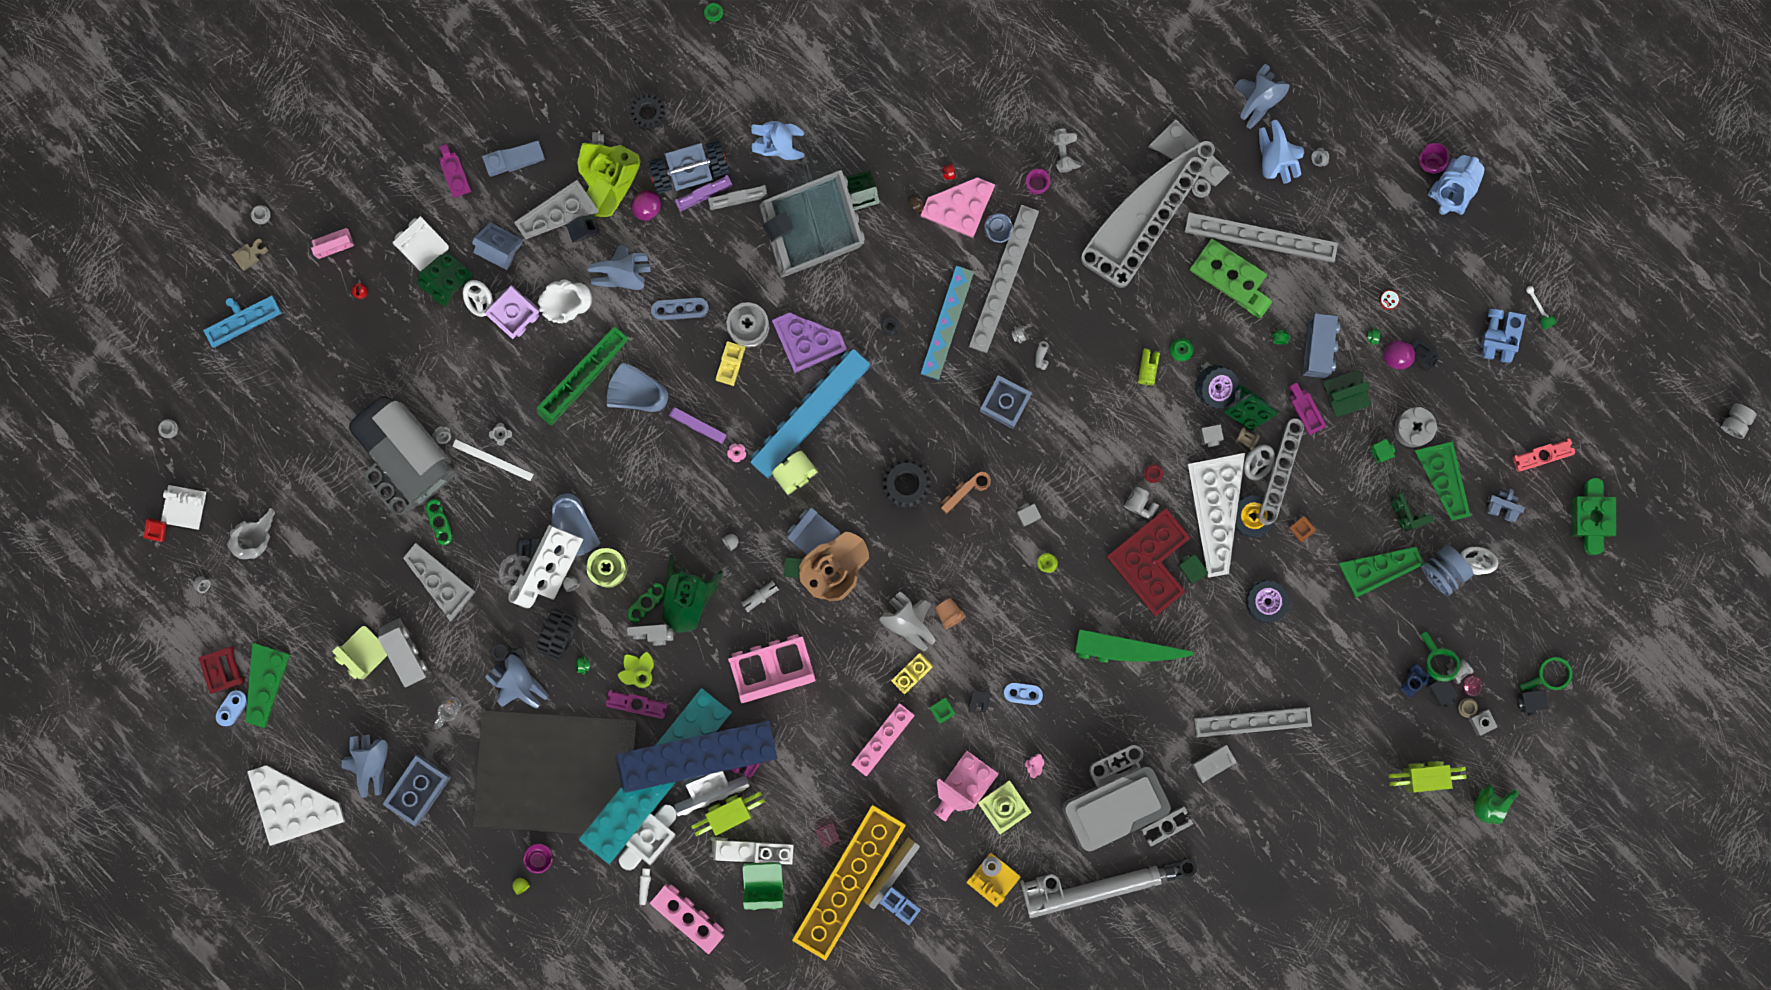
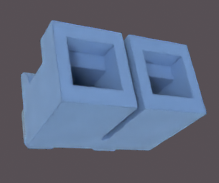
(900, 905)

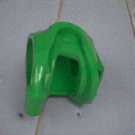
(1491, 808)

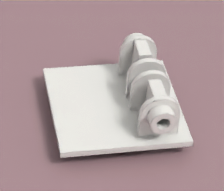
(183, 507)

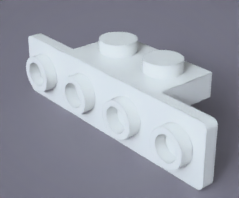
(709, 789)

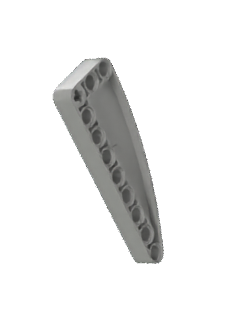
(1130, 221)

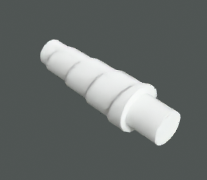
(644, 885)

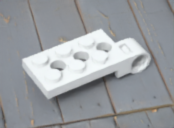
(526, 589)

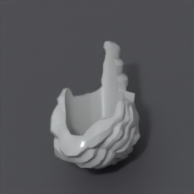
(250, 538)

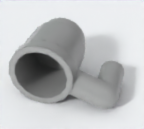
(1137, 501)

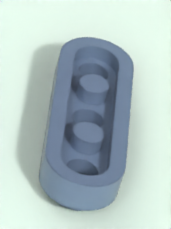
(671, 309)

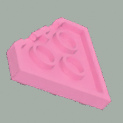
(960, 206)

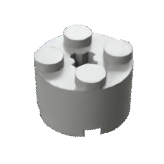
(1426, 427)

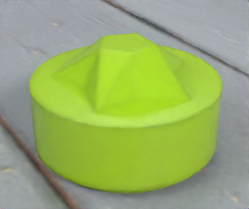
(1047, 562)

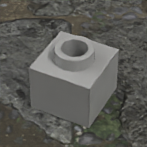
(1211, 435)
(1028, 514)
(1476, 722)

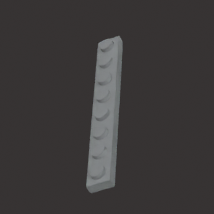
(1261, 237)
(1004, 279)

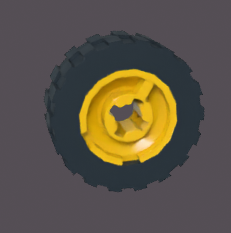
(1245, 524)

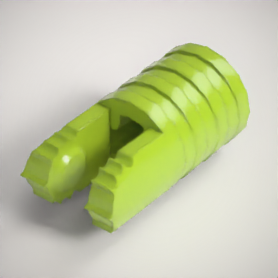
(1148, 370)

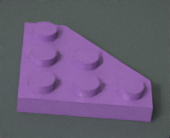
(807, 341)

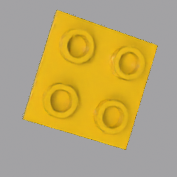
(994, 887)

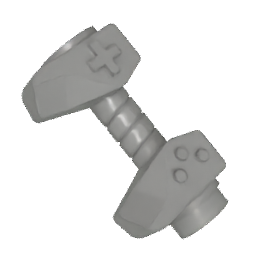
(1061, 139)

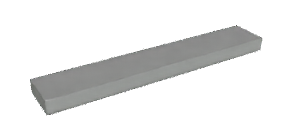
(1252, 722)

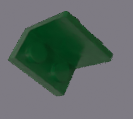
(1405, 518)

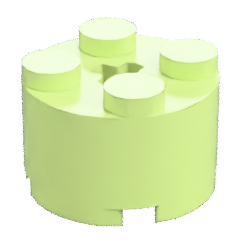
(794, 472)
(595, 567)

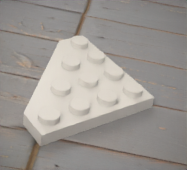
(290, 807)

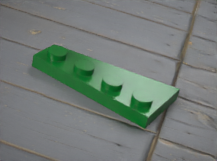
(1377, 570)
(264, 682)

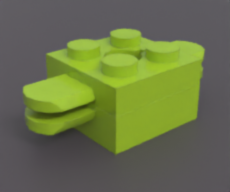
(1427, 778)
(729, 815)

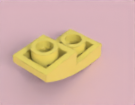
(912, 673)

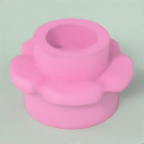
(736, 457)

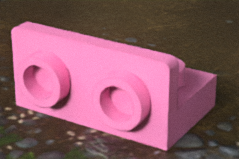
(332, 243)

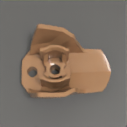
(843, 557)

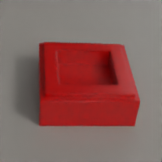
(155, 530)

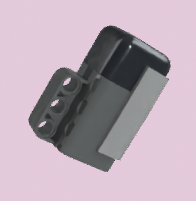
(403, 454)

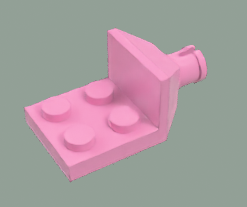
(964, 785)

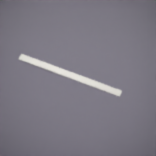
(493, 460)

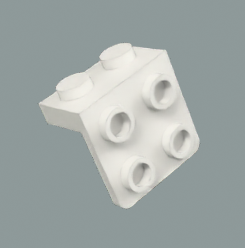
(420, 243)

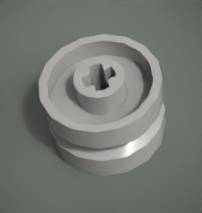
(744, 314)

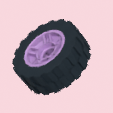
(1226, 382)
(1278, 604)

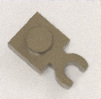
(247, 255)

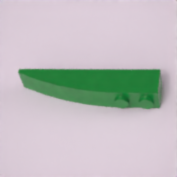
(581, 376)
(1122, 649)

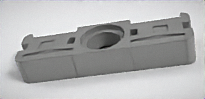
(738, 197)

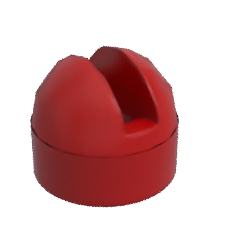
(950, 172)
(363, 291)

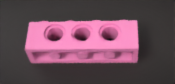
(882, 739)
(706, 942)

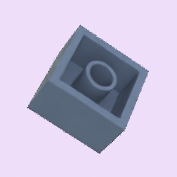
(1005, 402)

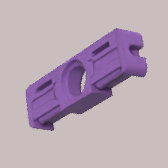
(704, 193)
(697, 425)

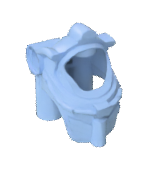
(1457, 184)

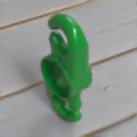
(438, 530)
(655, 600)

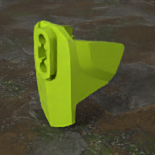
(607, 174)

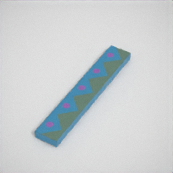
(947, 322)

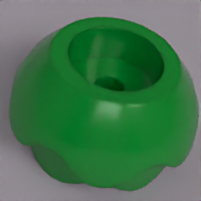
(1179, 355)

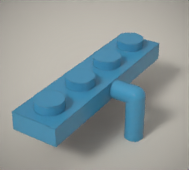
(241, 320)

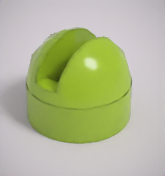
(520, 885)

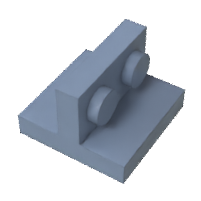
(496, 245)

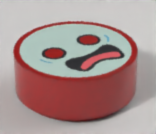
(1389, 300)

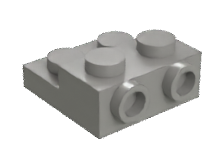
(656, 634)

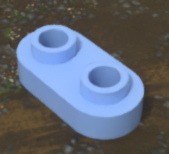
(1023, 693)
(232, 709)

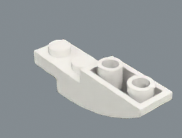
(752, 852)

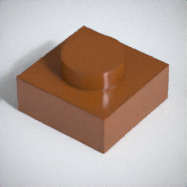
(1302, 529)

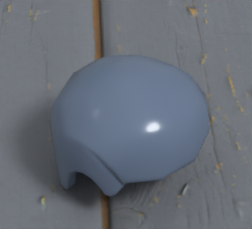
(998, 227)

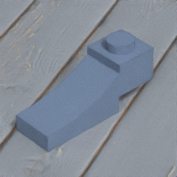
(513, 158)

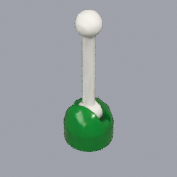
(1546, 320)

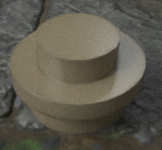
(1467, 707)

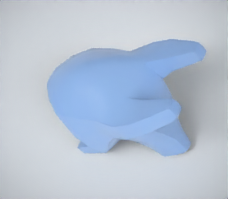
(776, 140)
(1279, 154)

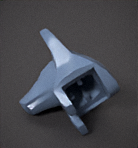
(1261, 95)
(621, 270)
(516, 683)
(367, 763)

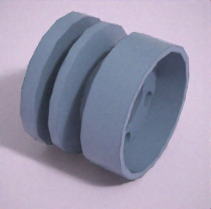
(1451, 567)

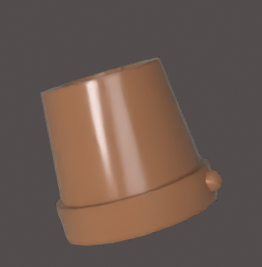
(949, 613)

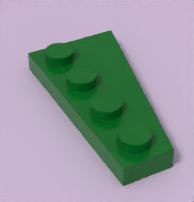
(1444, 474)

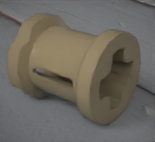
(1247, 438)

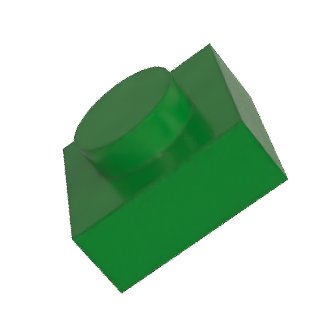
(942, 710)

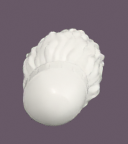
(564, 300)

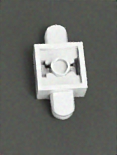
(649, 839)

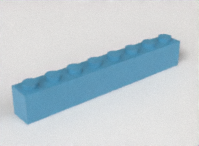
(810, 414)

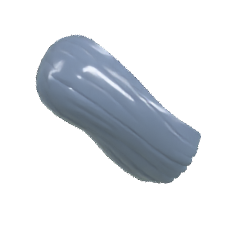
(635, 390)
(570, 516)

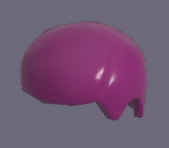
(1434, 158)
(646, 205)
(1399, 355)
(537, 858)

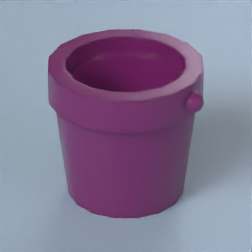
(1037, 181)

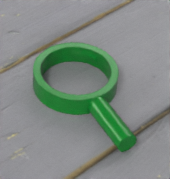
(1435, 651)
(1540, 680)

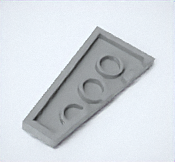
(1176, 141)
(557, 211)
(443, 585)

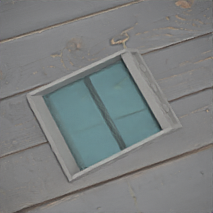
(821, 222)

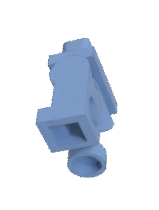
(1502, 340)

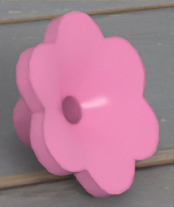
(1035, 765)

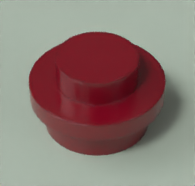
(1153, 473)

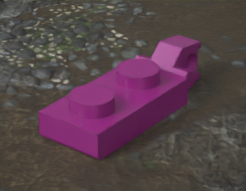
(454, 172)
(1306, 409)

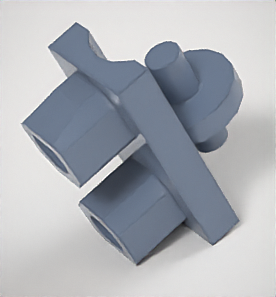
(1497, 503)

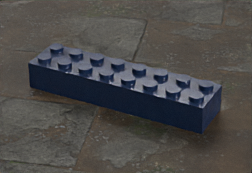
(695, 757)

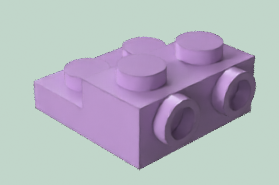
(512, 312)

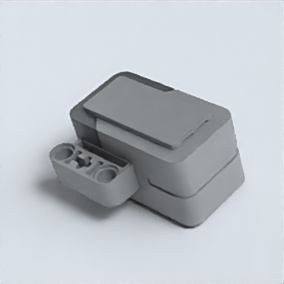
(1117, 802)

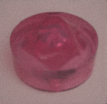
(1472, 686)

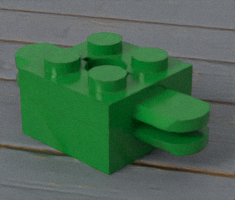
(1593, 516)

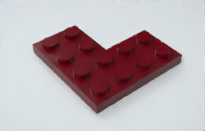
(1141, 559)

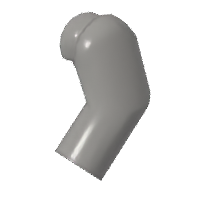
(1040, 354)

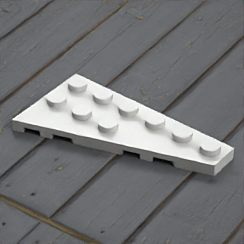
(1216, 499)

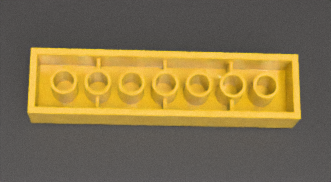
(848, 882)

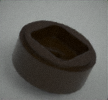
(916, 203)

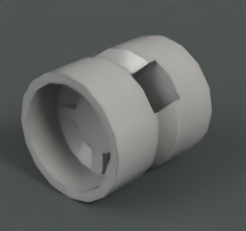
(1739, 419)

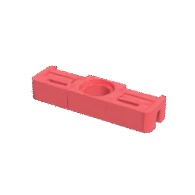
(1555, 452)

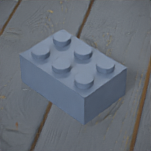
(1321, 346)
(417, 790)

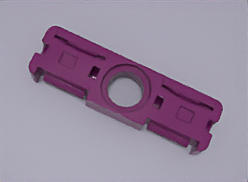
(624, 702)

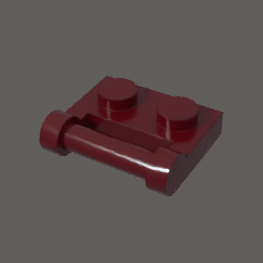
(215, 673)

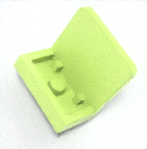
(360, 653)

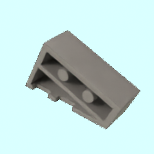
(402, 652)

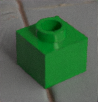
(1383, 451)

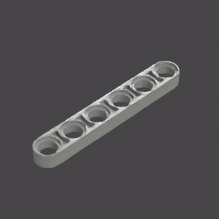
(1285, 473)

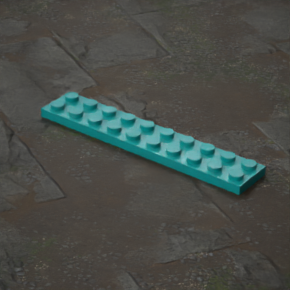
(629, 810)

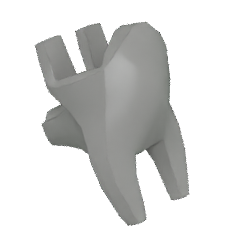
(909, 620)

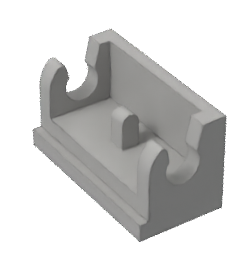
(1214, 763)

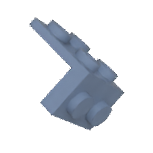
(812, 531)

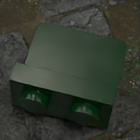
(443, 278)

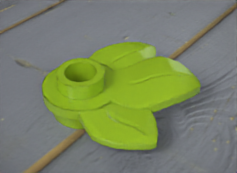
(635, 668)

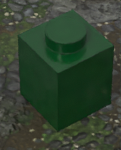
(1192, 568)

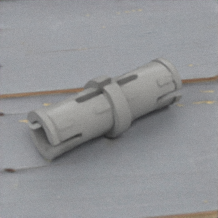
(760, 596)

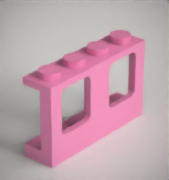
(775, 680)

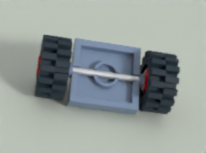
(688, 167)

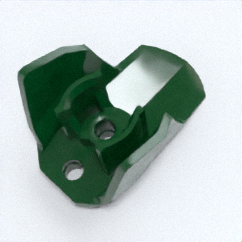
(686, 598)

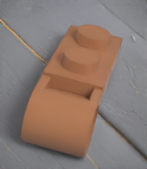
(962, 489)

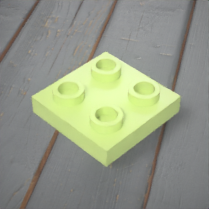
(1004, 807)

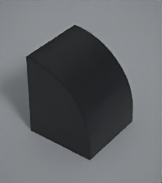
(778, 226)
(583, 228)

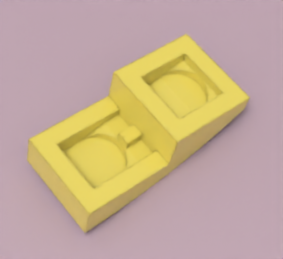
(730, 363)

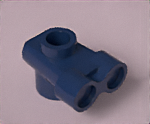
(1417, 678)

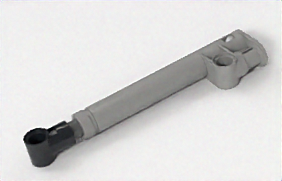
(1047, 900)

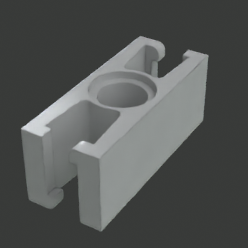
(1174, 829)

